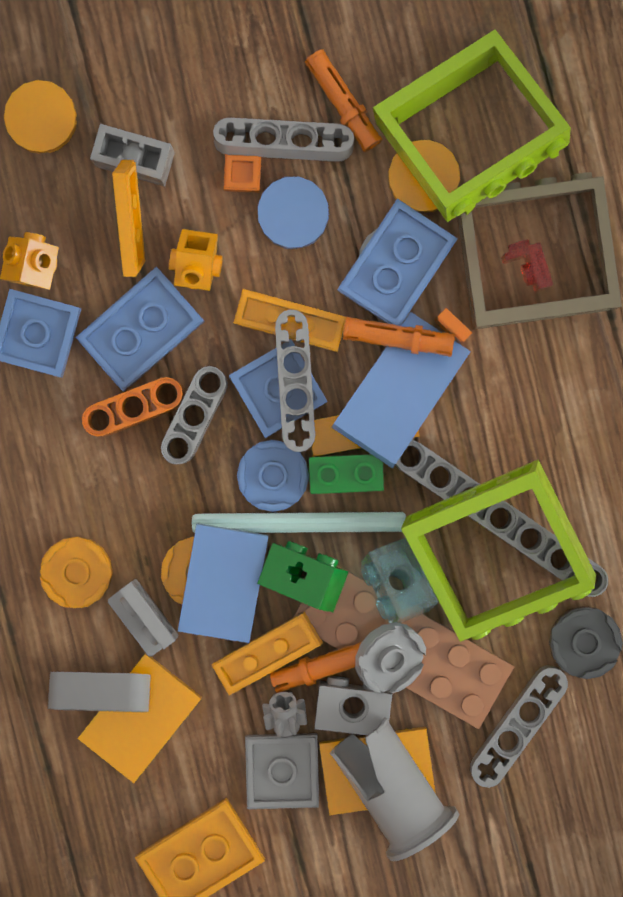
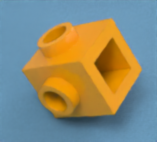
(195, 260)
(29, 261)

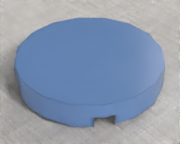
(293, 212)
(272, 476)

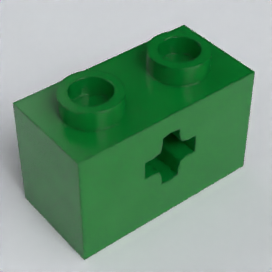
(345, 474)
(284, 571)

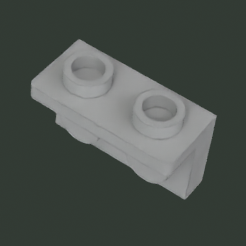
(143, 618)

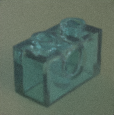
(400, 562)

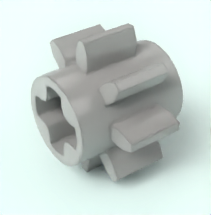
(284, 714)

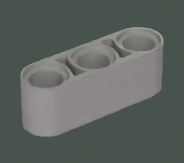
(180, 428)
(99, 691)

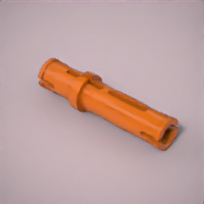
(351, 112)
(397, 336)
(313, 669)

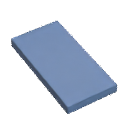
(397, 397)

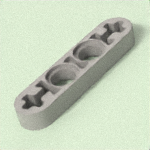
(284, 133)
(290, 381)
(524, 729)

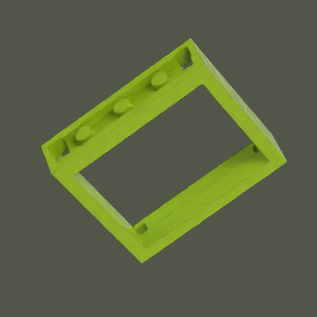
(442, 81)
(476, 499)

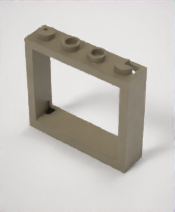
(543, 189)

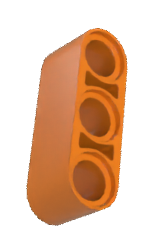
(115, 407)

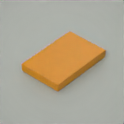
(135, 738)
(339, 791)
(201, 855)

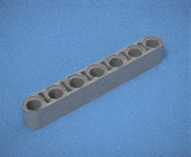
(516, 523)

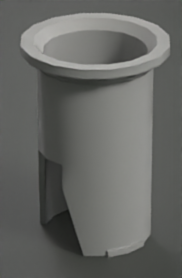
(394, 791)

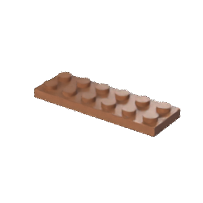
(454, 673)

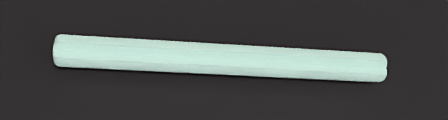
(304, 522)

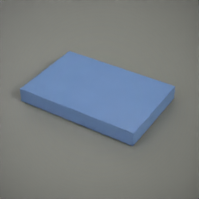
(397, 264)
(140, 329)
(222, 583)

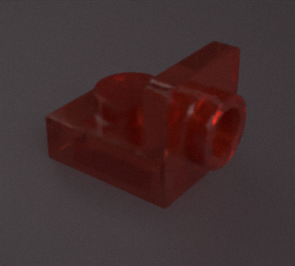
(535, 270)

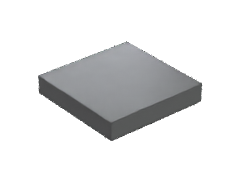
(282, 771)

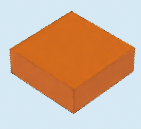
(242, 173)
(451, 324)

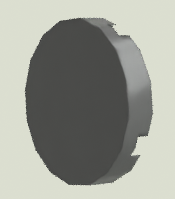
(585, 642)

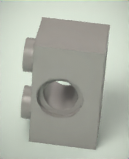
(333, 717)

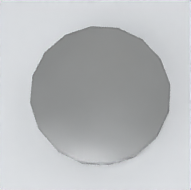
(390, 658)

